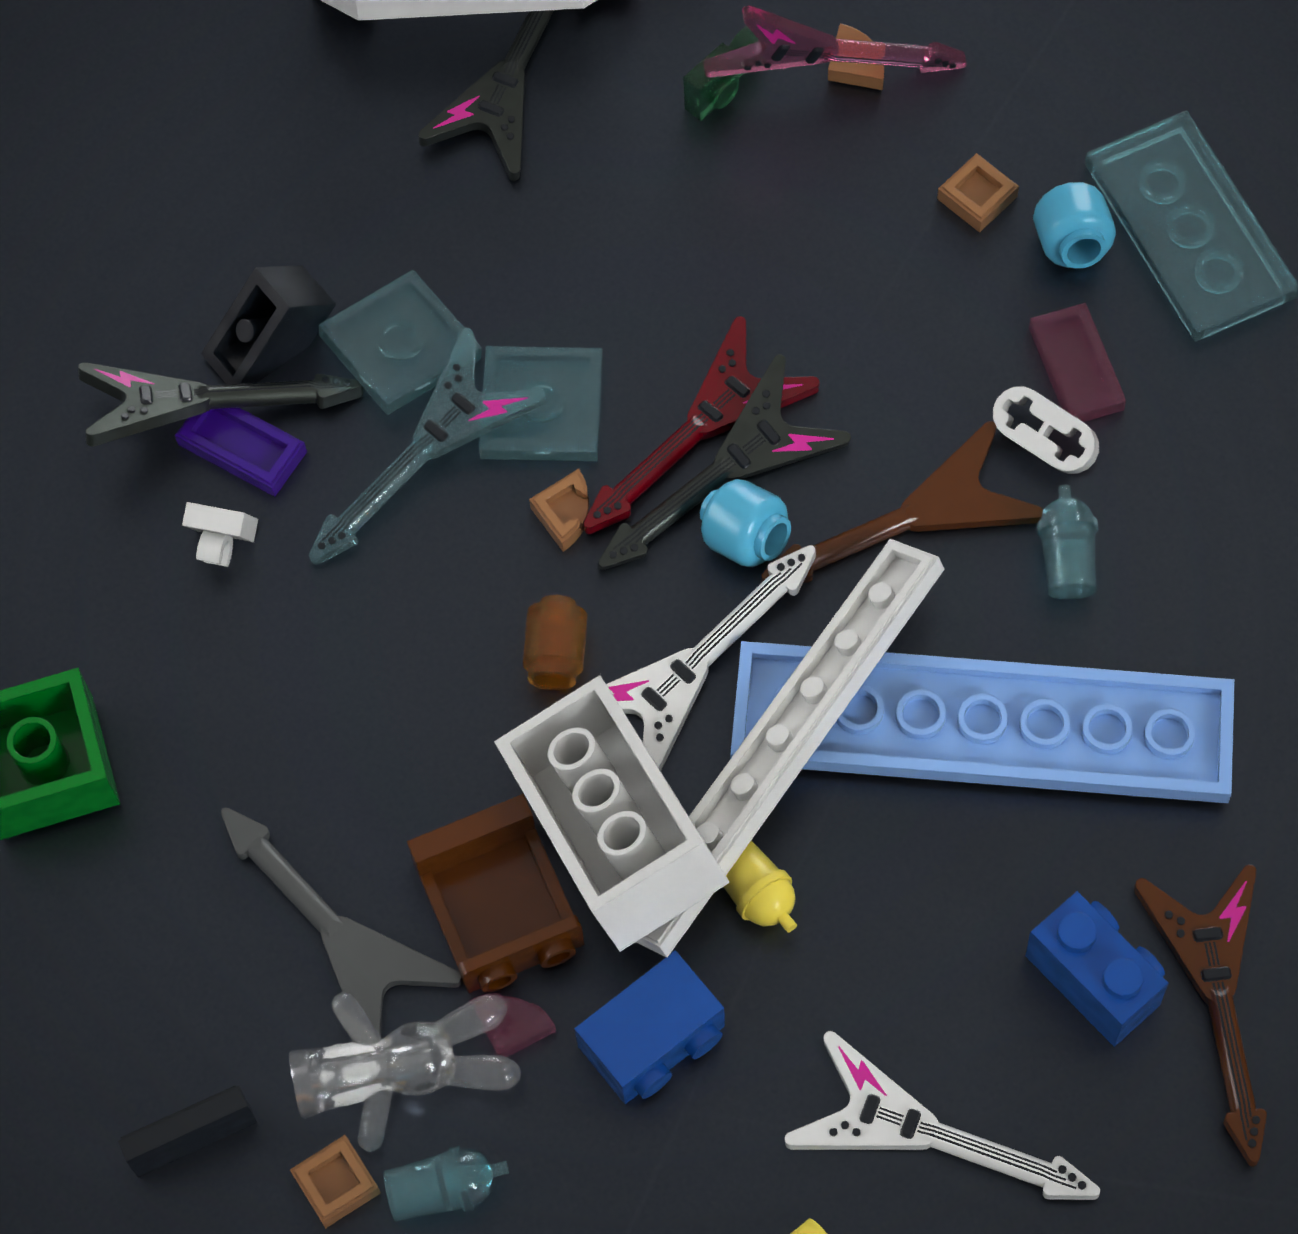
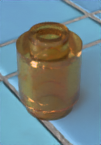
(555, 642)

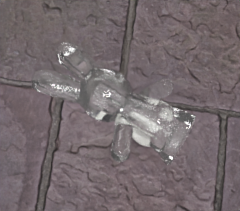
(407, 1061)

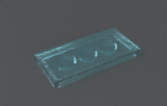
(1191, 225)

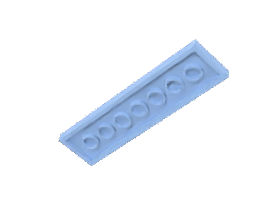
(1015, 724)

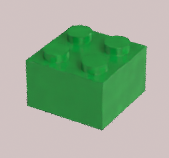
(51, 754)

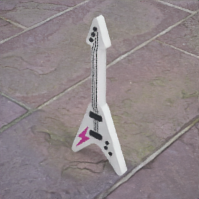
(668, 688)
(891, 1119)

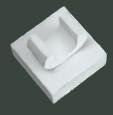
(218, 530)

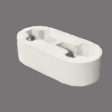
(1053, 418)

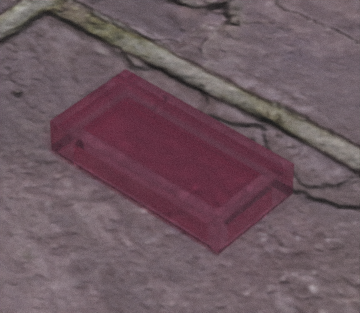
(1077, 363)

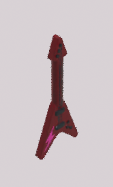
(711, 414)

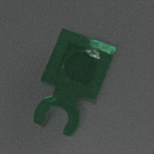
(706, 93)

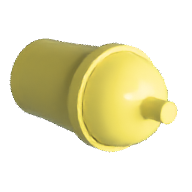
(761, 889)

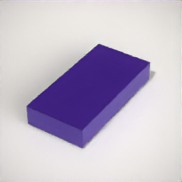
(243, 446)

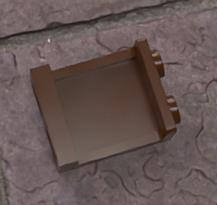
(496, 895)

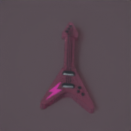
(792, 44)

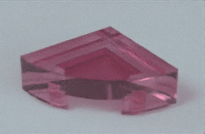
(521, 1027)

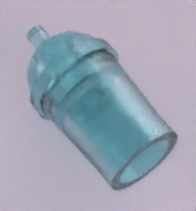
(1069, 546)
(441, 1183)

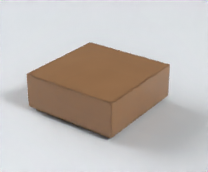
(978, 192)
(335, 1181)

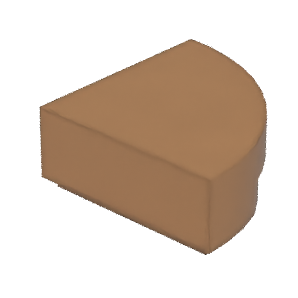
(855, 73)
(563, 508)

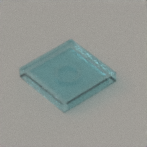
(395, 340)
(569, 420)

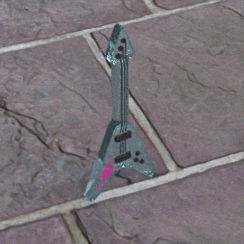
(451, 419)

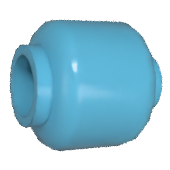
(1074, 225)
(745, 523)

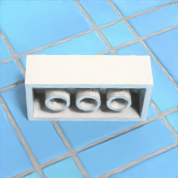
(610, 813)

